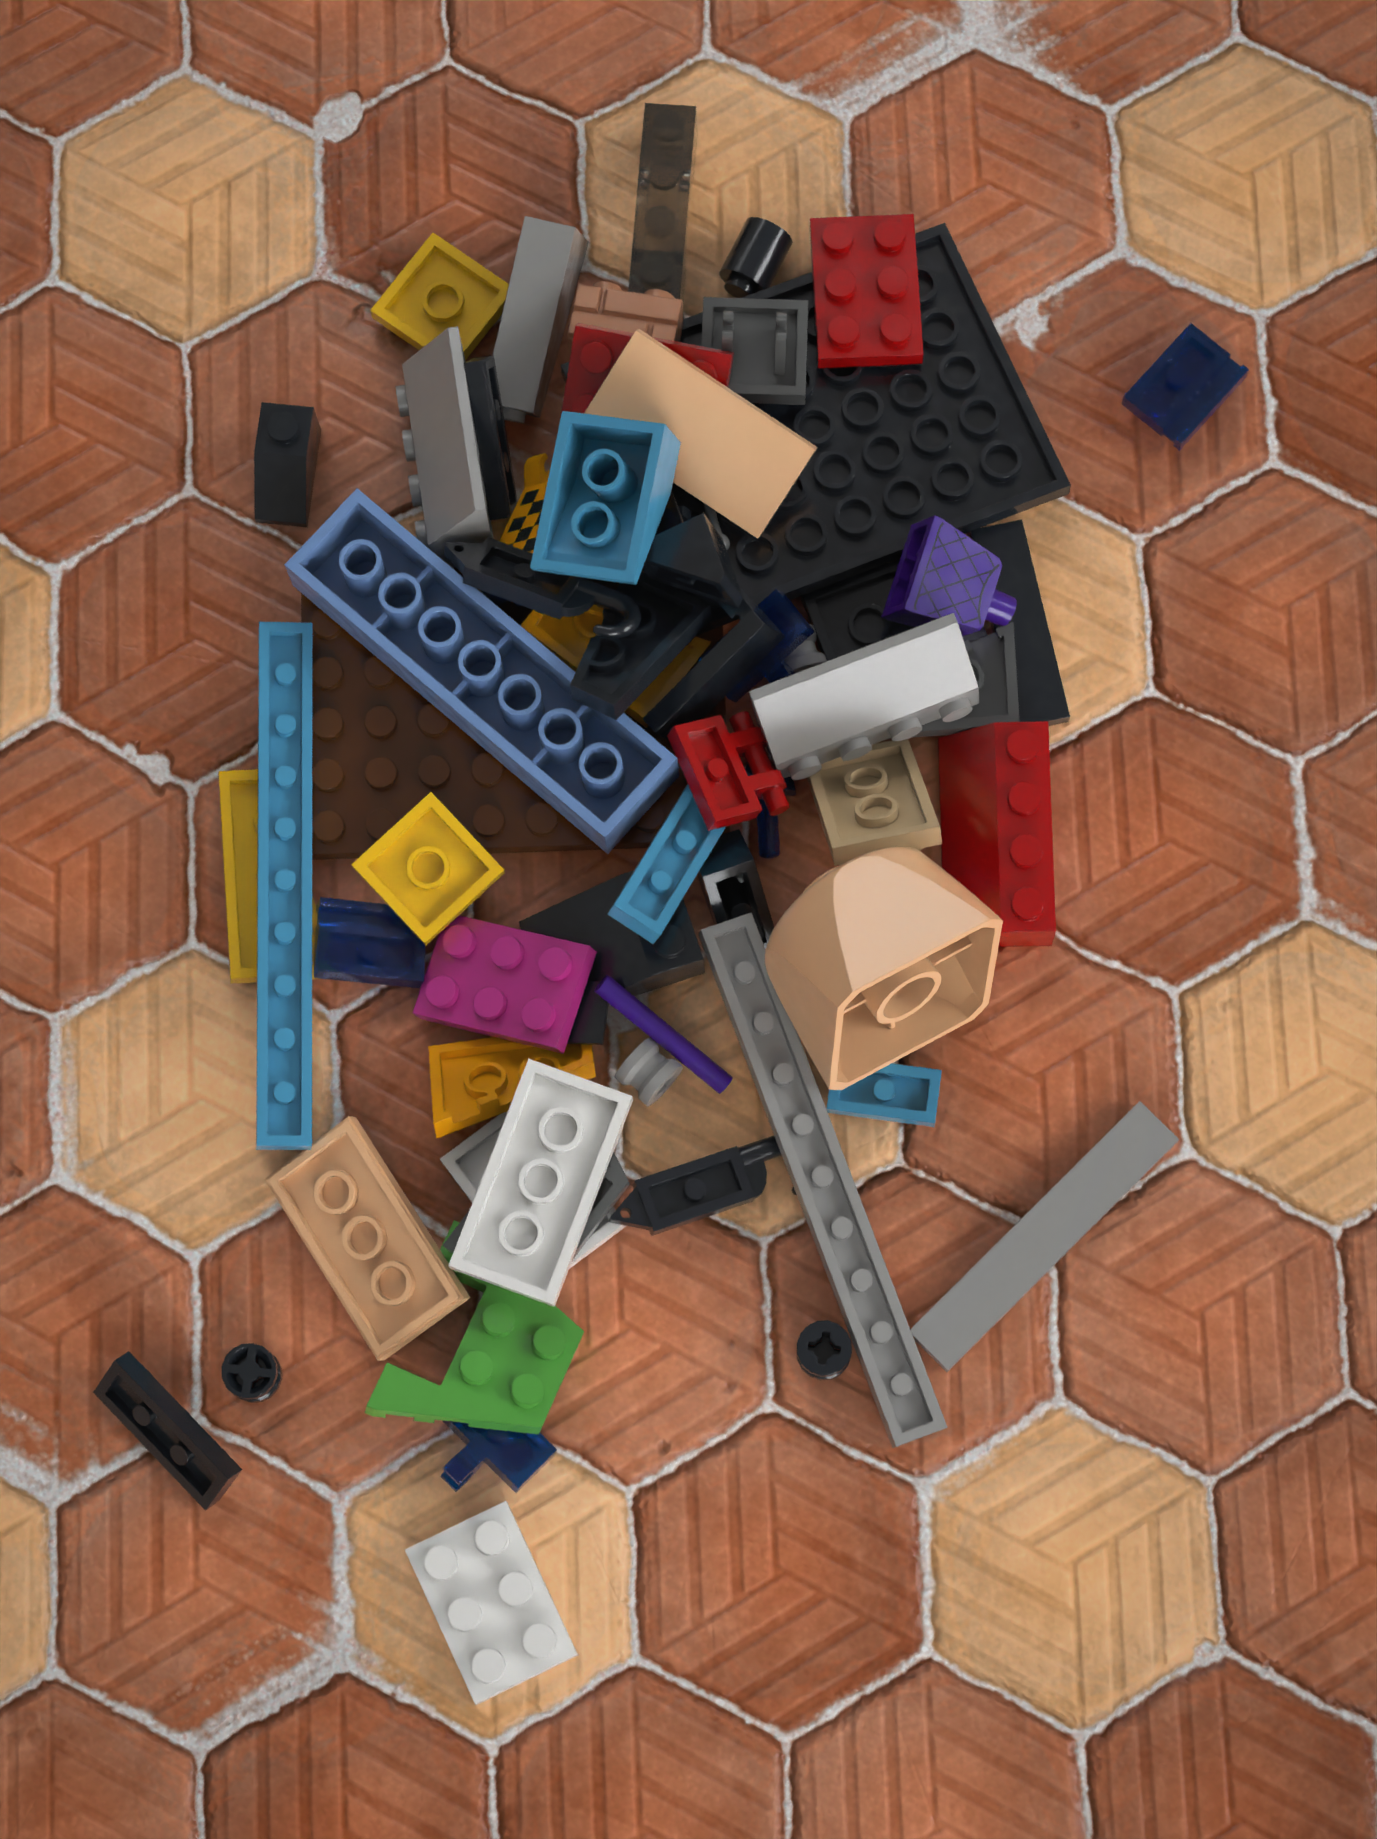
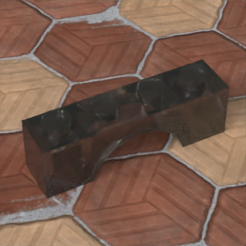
(663, 199)

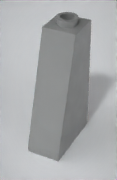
(536, 314)

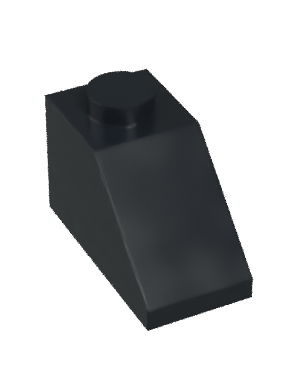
(285, 464)
(733, 884)

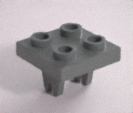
(766, 345)

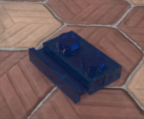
(1184, 386)
(366, 945)

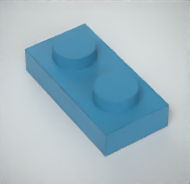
(891, 1094)

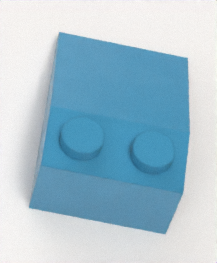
(604, 496)

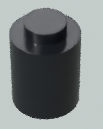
(755, 257)

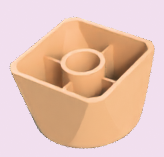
(881, 961)

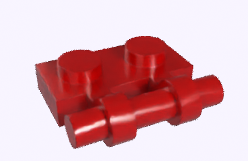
(717, 775)

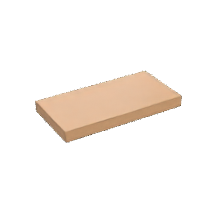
(728, 448)
(367, 1238)

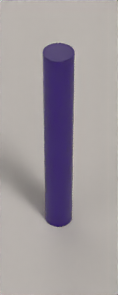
(663, 1034)

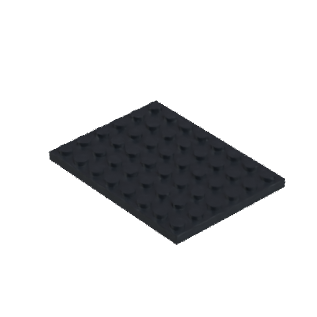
(894, 443)

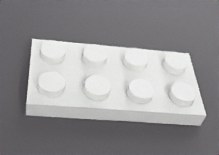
(541, 1182)

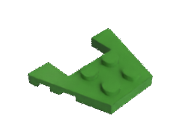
(501, 1371)

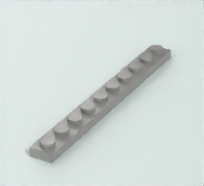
(823, 1183)

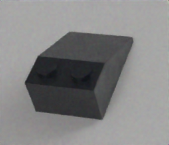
(620, 951)

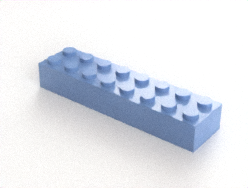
(480, 670)

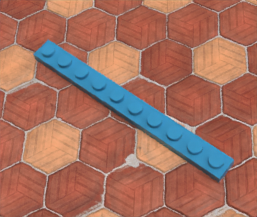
(284, 887)

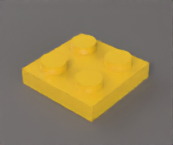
(440, 292)
(428, 868)

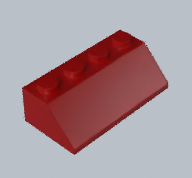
(1001, 824)

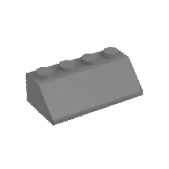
(443, 446)
(866, 698)

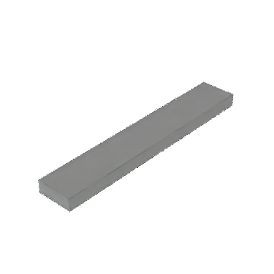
(1043, 1236)

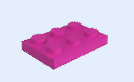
(505, 983)

